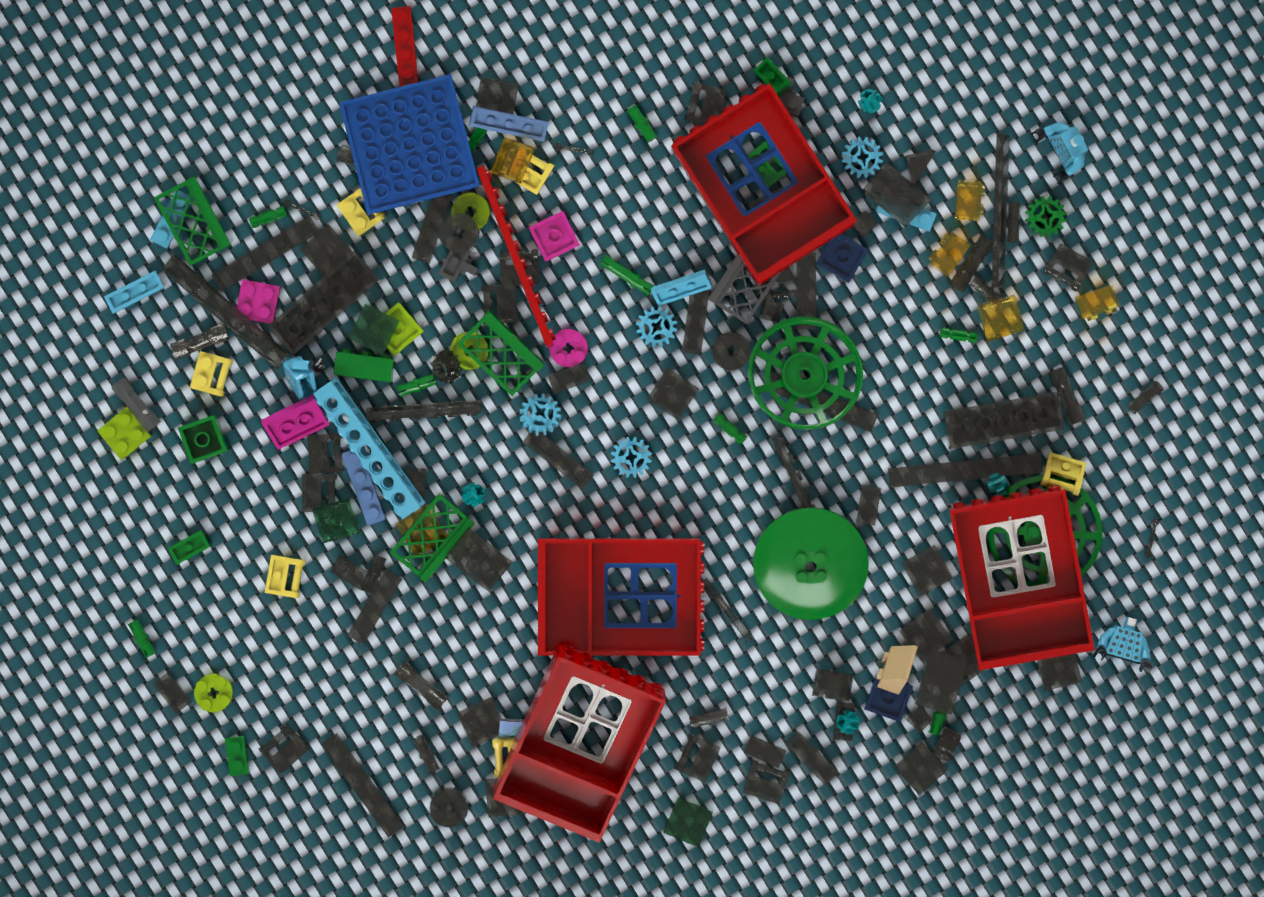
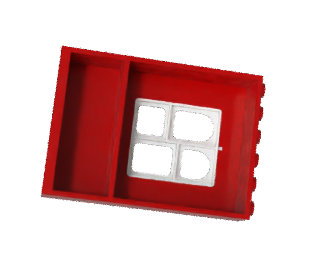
(1028, 620)
(559, 778)

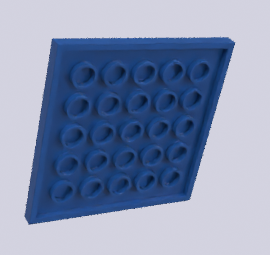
(409, 144)

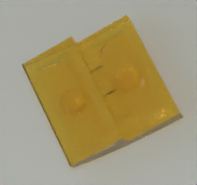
(512, 160)
(1000, 318)
(427, 521)

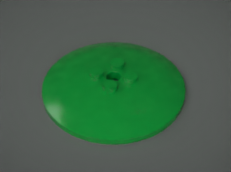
(807, 537)

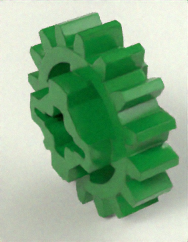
(1044, 207)

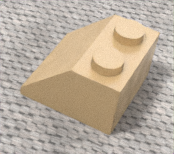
(896, 668)

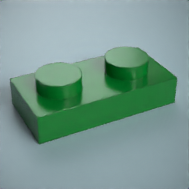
(771, 74)
(189, 547)
(237, 755)

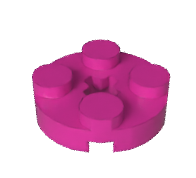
(577, 354)

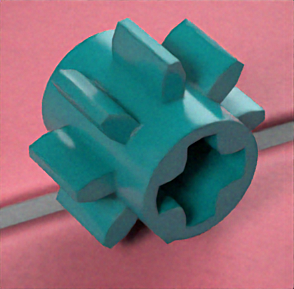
(870, 101)
(997, 484)
(473, 494)
(848, 722)

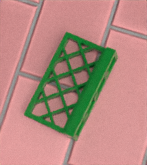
(207, 213)
(512, 341)
(438, 556)

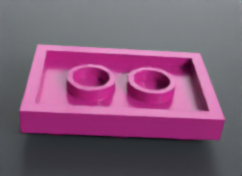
(295, 422)

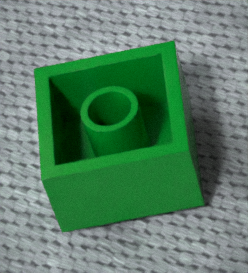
(203, 439)

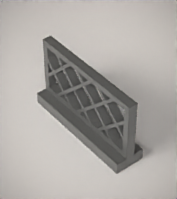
(727, 282)

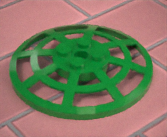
(813, 365)
(1032, 533)

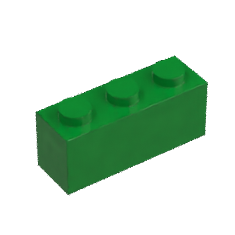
(364, 365)

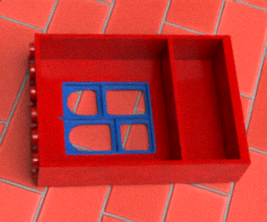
(786, 222)
(576, 596)

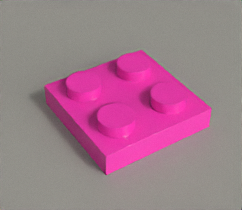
(554, 236)
(258, 301)

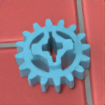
(870, 156)
(667, 333)
(536, 406)
(640, 455)

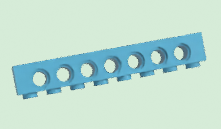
(378, 450)

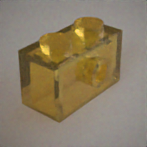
(968, 200)
(949, 254)
(1097, 302)

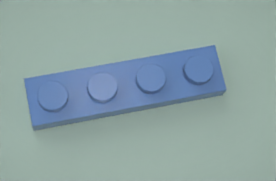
(508, 123)
(364, 489)

